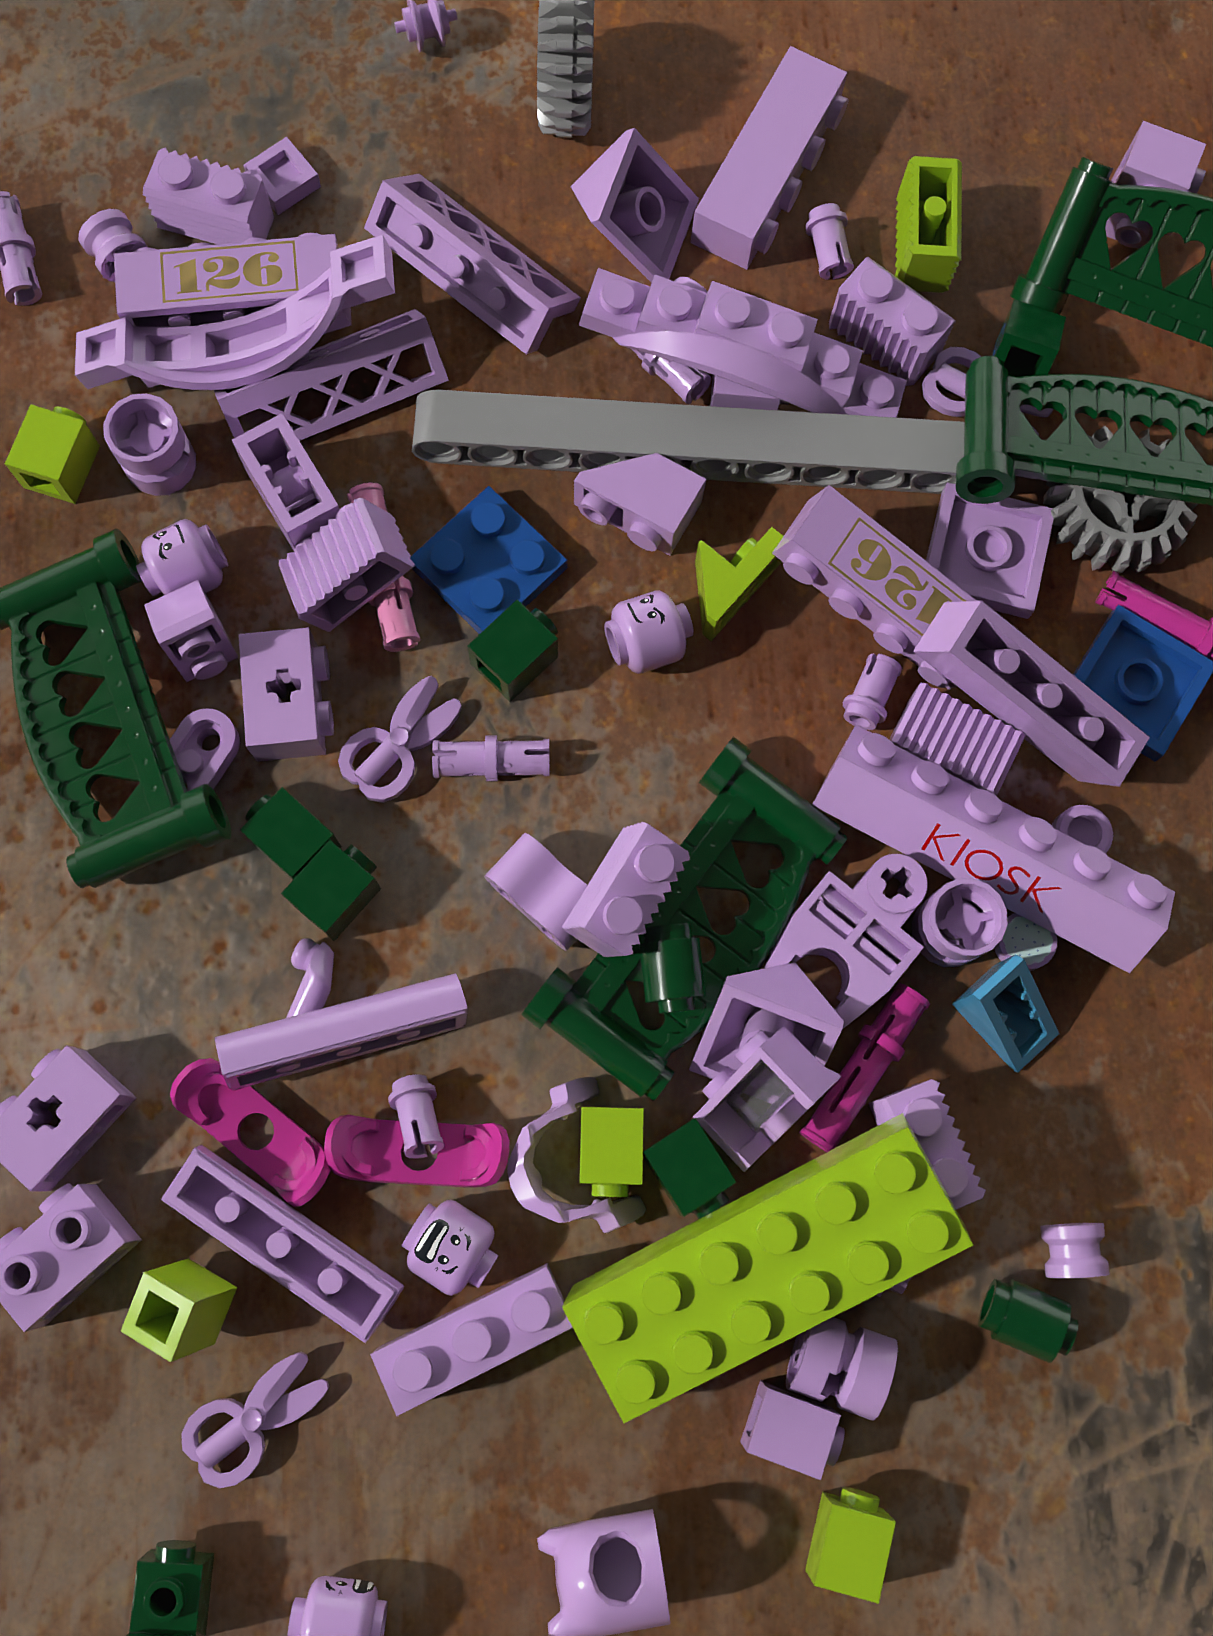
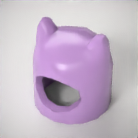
(607, 1575)

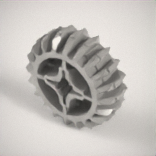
(565, 67)
(1103, 520)

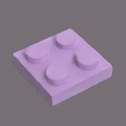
(992, 549)

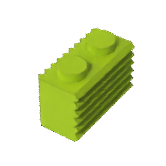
(929, 223)

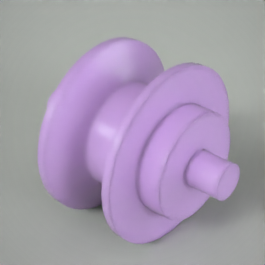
(425, 22)

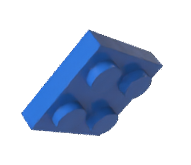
(487, 560)
(1144, 676)

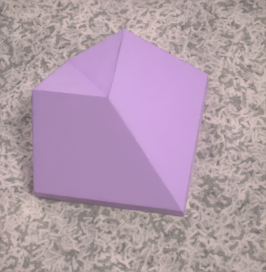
(638, 203)
(766, 1002)

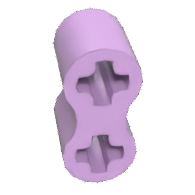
(538, 887)

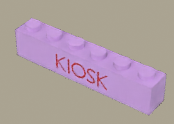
(978, 836)

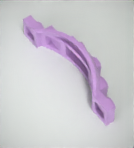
(741, 342)
(244, 347)

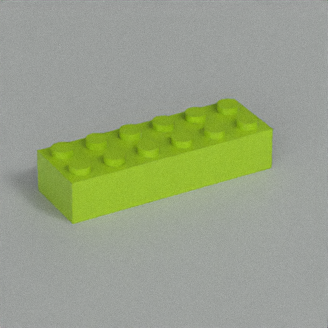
(765, 1268)

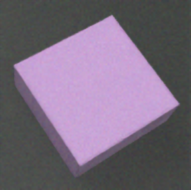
(284, 174)

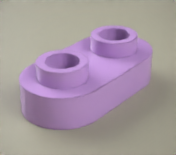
(204, 766)

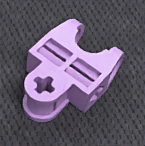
(858, 931)

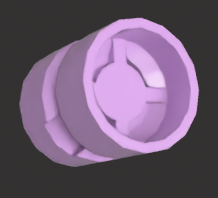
(150, 444)
(959, 922)
(844, 1365)

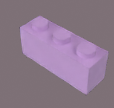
(471, 1339)

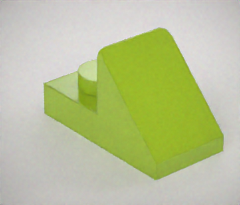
(727, 585)

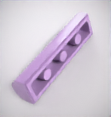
(341, 1031)
(283, 1243)

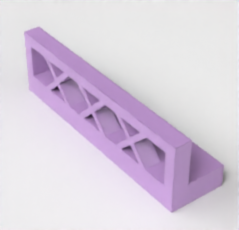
(469, 260)
(338, 360)

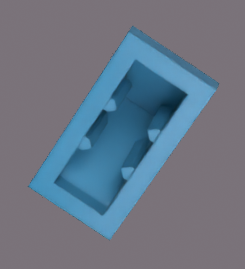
(1009, 1012)

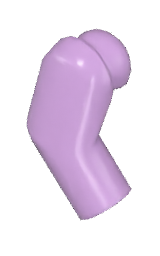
(316, 983)

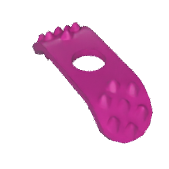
(373, 1149)
(292, 1160)

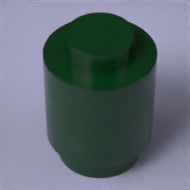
(672, 967)
(1028, 1320)

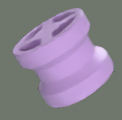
(108, 234)
(1075, 1250)

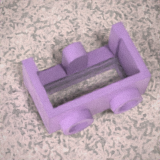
(764, 1096)

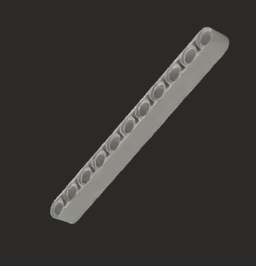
(704, 439)

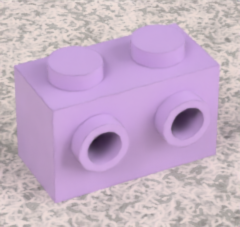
(1157, 160)
(61, 1253)

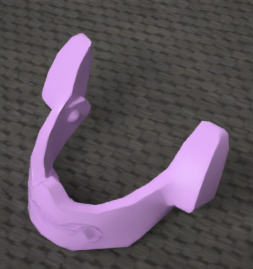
(527, 1181)

